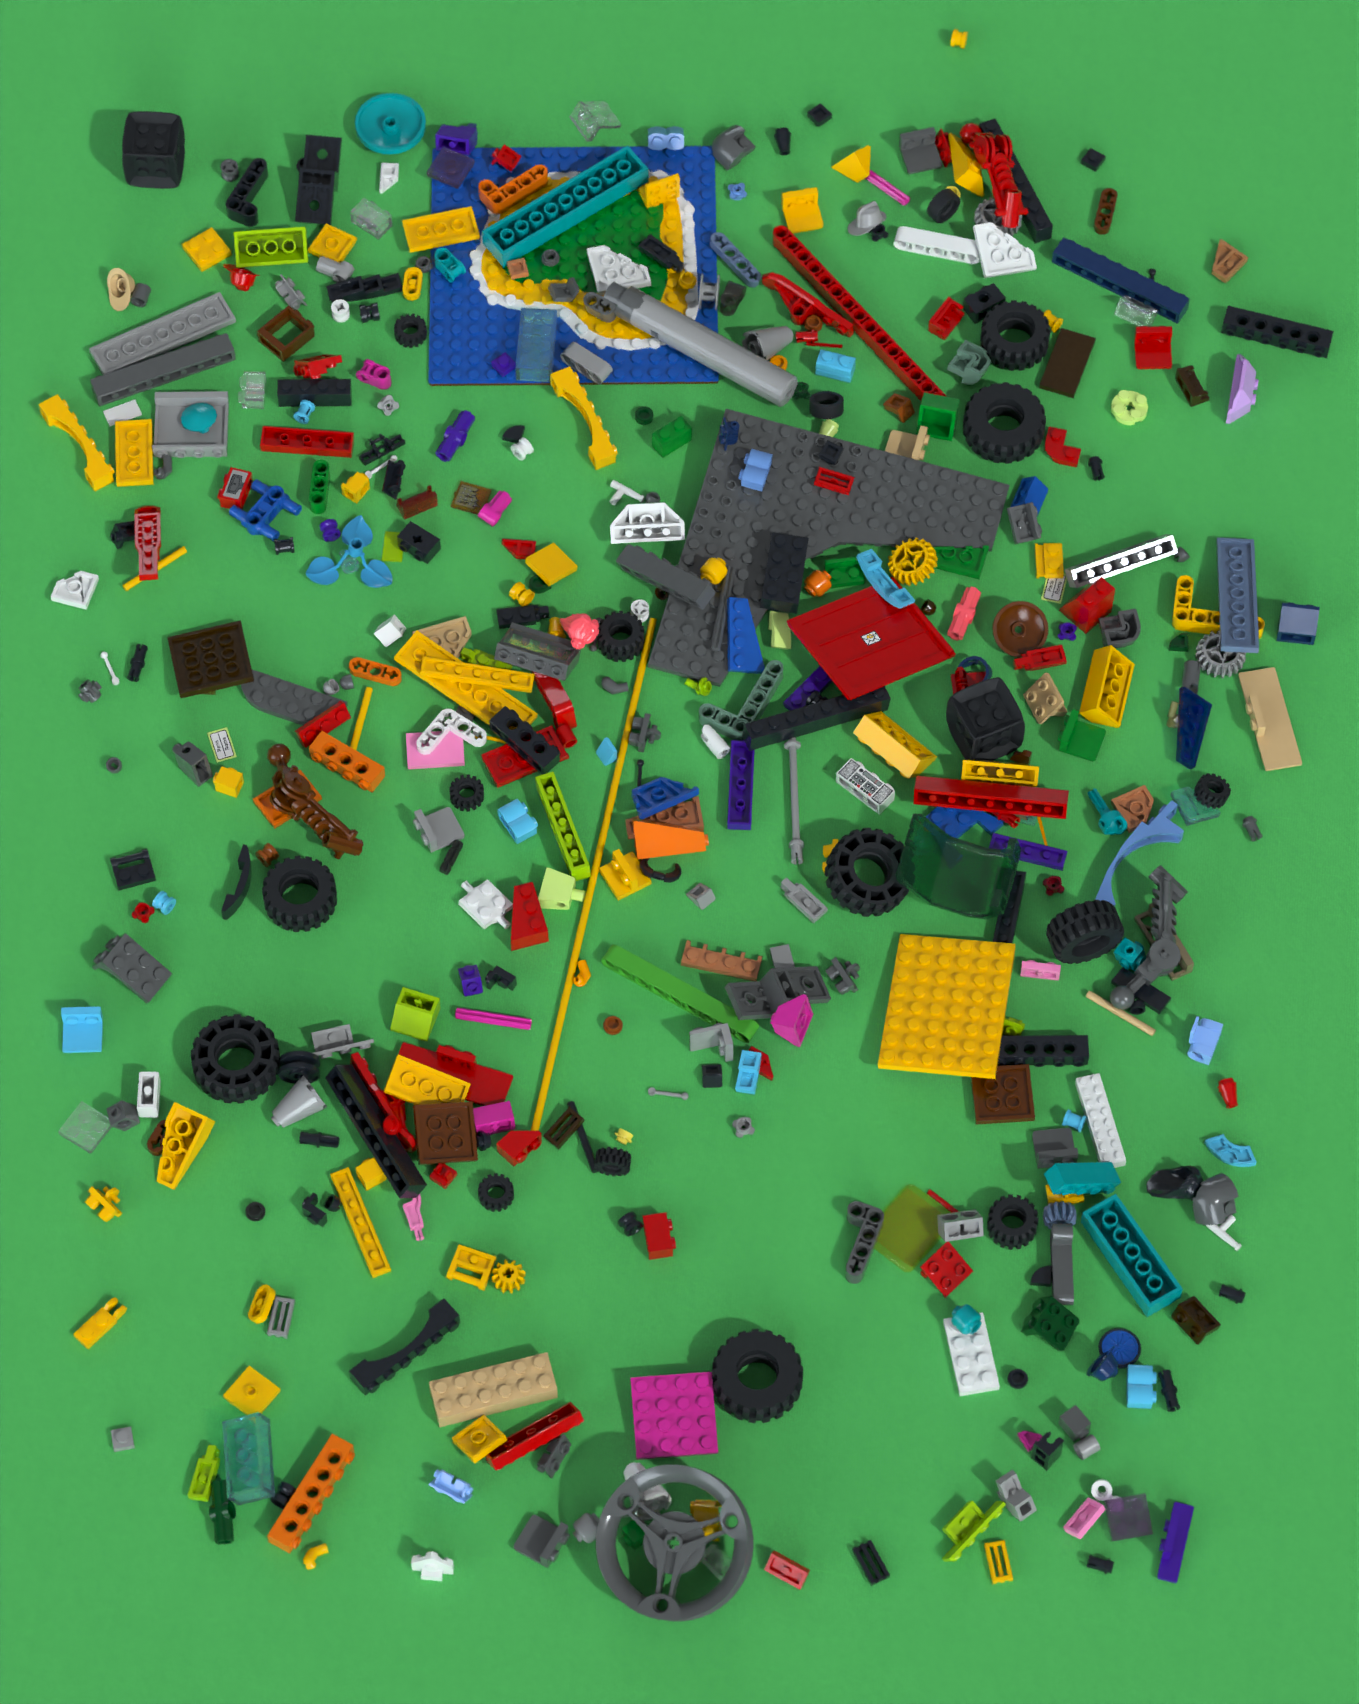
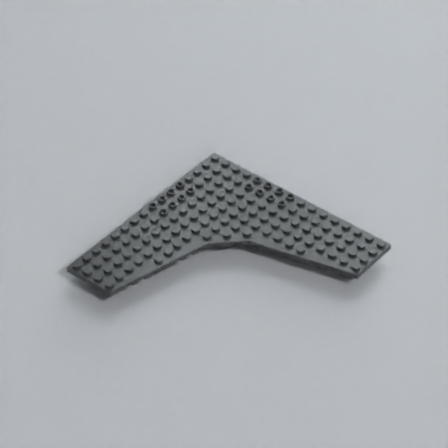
(887, 505)

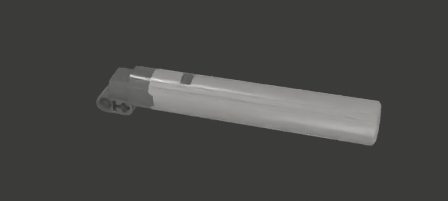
(694, 341)

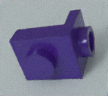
(470, 980)

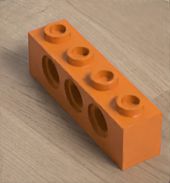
(343, 753)

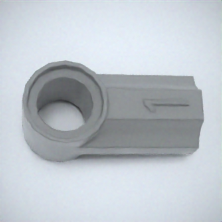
(334, 269)

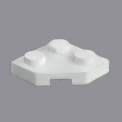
(75, 590)

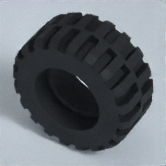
(1015, 316)
(299, 872)
(1085, 931)

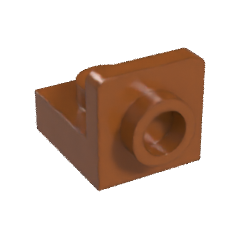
(901, 406)

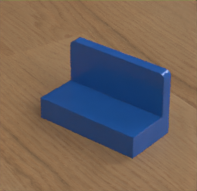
(1030, 490)

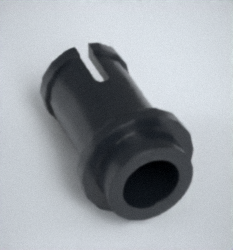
(1096, 468)
(1232, 1294)
(1100, 1564)

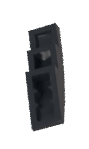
(362, 289)

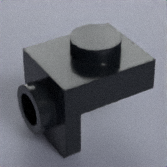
(313, 1213)

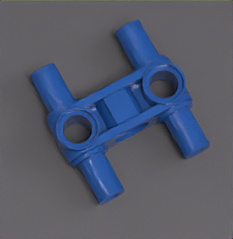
(265, 510)

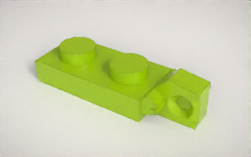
(482, 658)
(205, 1474)

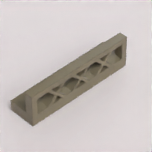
(1186, 962)

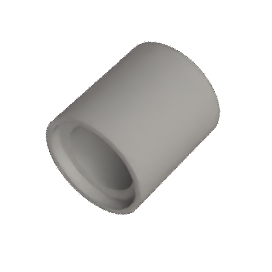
(1086, 1447)

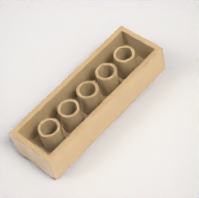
(493, 1389)

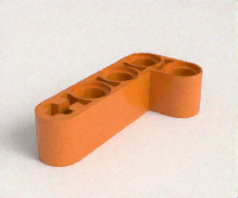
(503, 198)

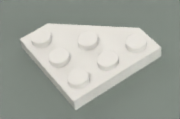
(1001, 253)
(617, 268)

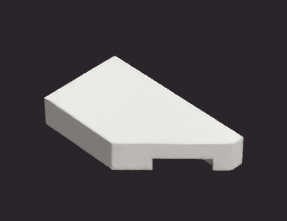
(388, 175)

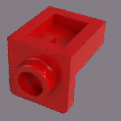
(506, 157)

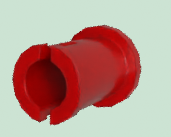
(807, 336)

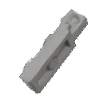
(803, 900)

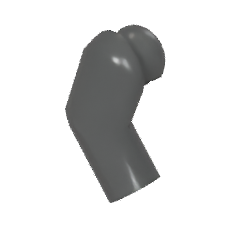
(612, 687)

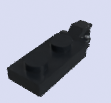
(661, 253)
(521, 615)

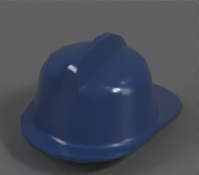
(1104, 1366)

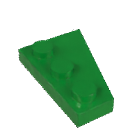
(962, 561)

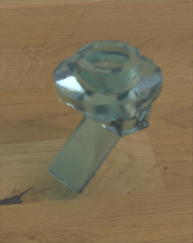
(350, 564)

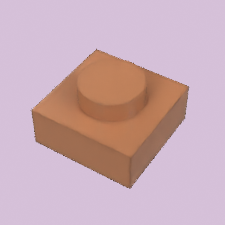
(517, 268)

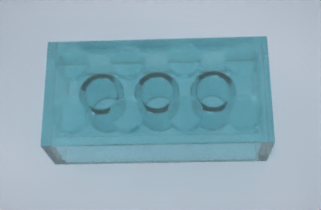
(536, 344)
(248, 1458)

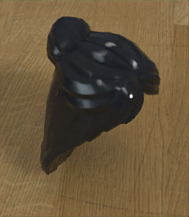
(1175, 1183)

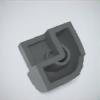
(731, 146)
(1120, 629)
(1215, 1200)

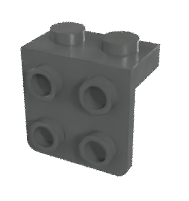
(1054, 1147)
(542, 1540)

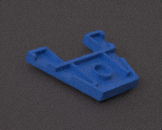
(958, 821)

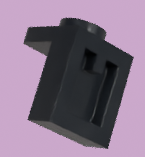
(122, 532)
(502, 977)

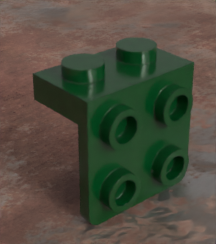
(1051, 1322)

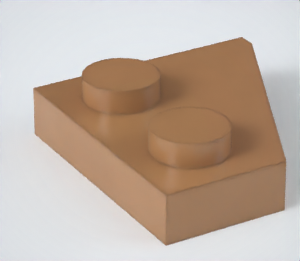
(1227, 261)

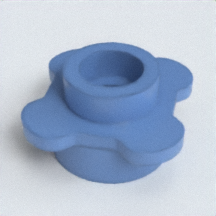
(737, 195)

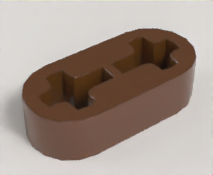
(154, 1139)

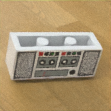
(865, 786)

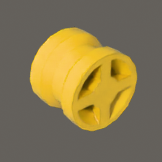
(959, 38)

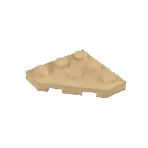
(449, 635)

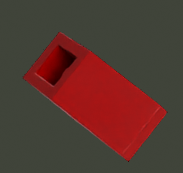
(518, 1144)

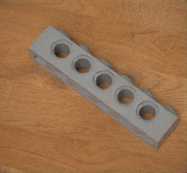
(1121, 560)

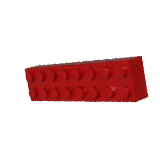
(307, 441)
(535, 1435)

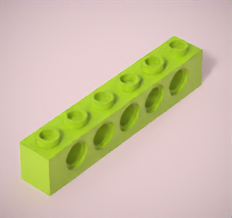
(562, 826)

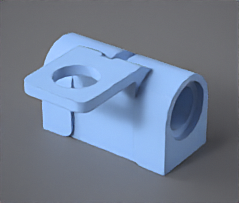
(1204, 1039)

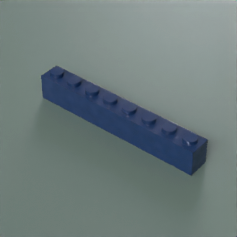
(1120, 279)

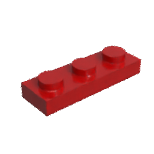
(324, 722)

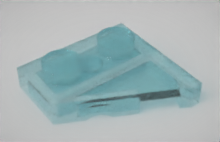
(1190, 808)

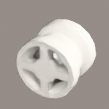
(341, 315)
(522, 448)
(640, 606)

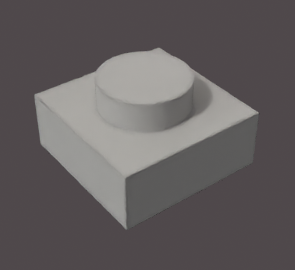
(122, 1439)

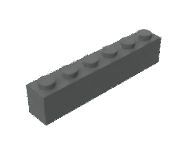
(666, 576)

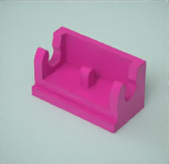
(494, 1118)

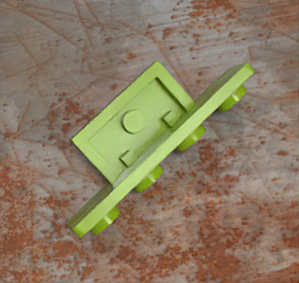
(967, 1525)

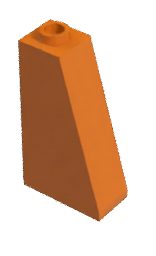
(665, 839)

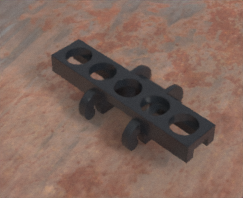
(375, 450)

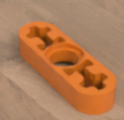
(360, 672)

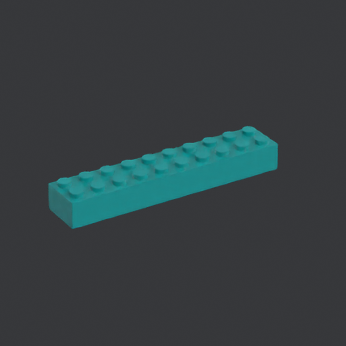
(565, 206)

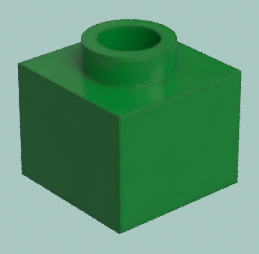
(632, 1535)

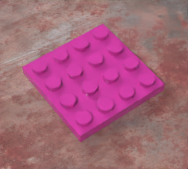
(674, 1415)

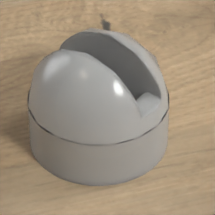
(331, 687)

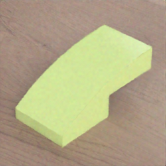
(780, 630)

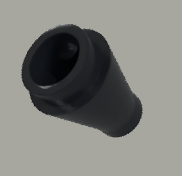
(783, 140)

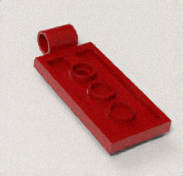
(508, 766)

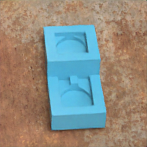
(748, 1072)

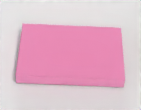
(446, 754)

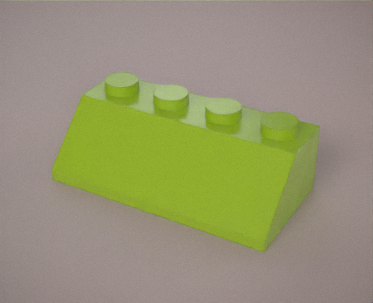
(271, 247)

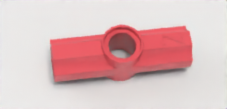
(964, 613)

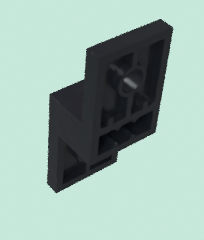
(318, 179)

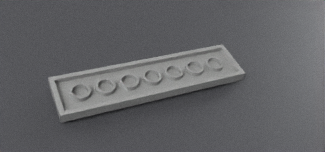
(163, 334)

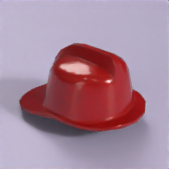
(241, 277)

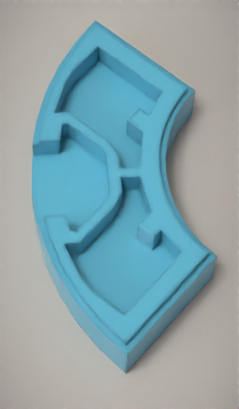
(1230, 1153)

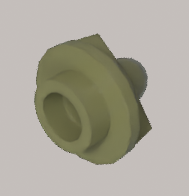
(1172, 716)

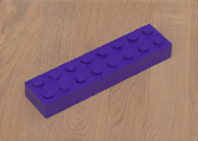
(740, 786)

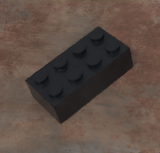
(784, 572)

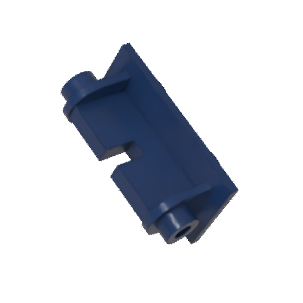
(728, 433)

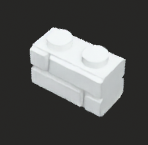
(148, 1094)

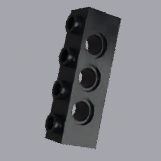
(527, 750)

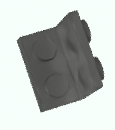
(919, 150)

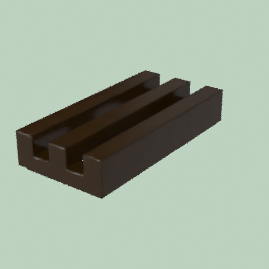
(565, 1135)

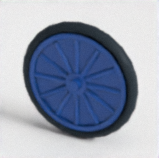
(1126, 1344)

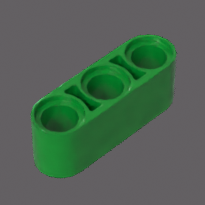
(319, 494)

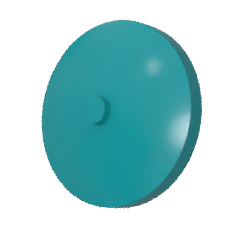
(390, 123)

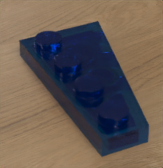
(1192, 723)

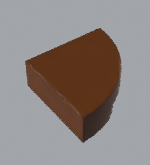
(1022, 757)

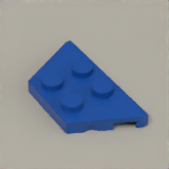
(660, 795)

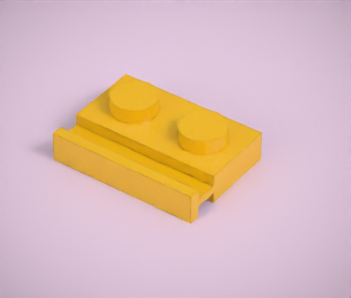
(1049, 560)

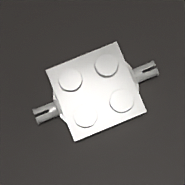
(485, 904)

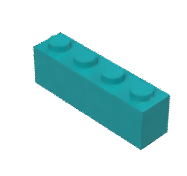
(1082, 1178)

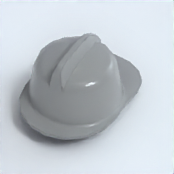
(867, 218)

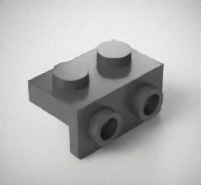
(1024, 523)

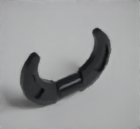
(669, 877)

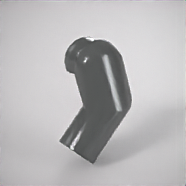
(164, 471)

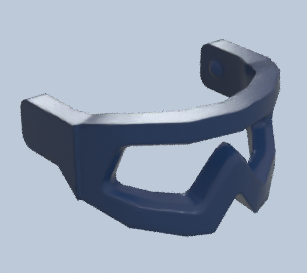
(975, 660)

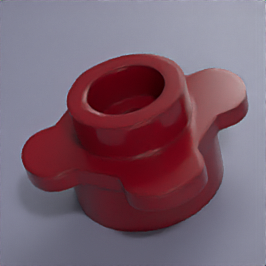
(1053, 880)

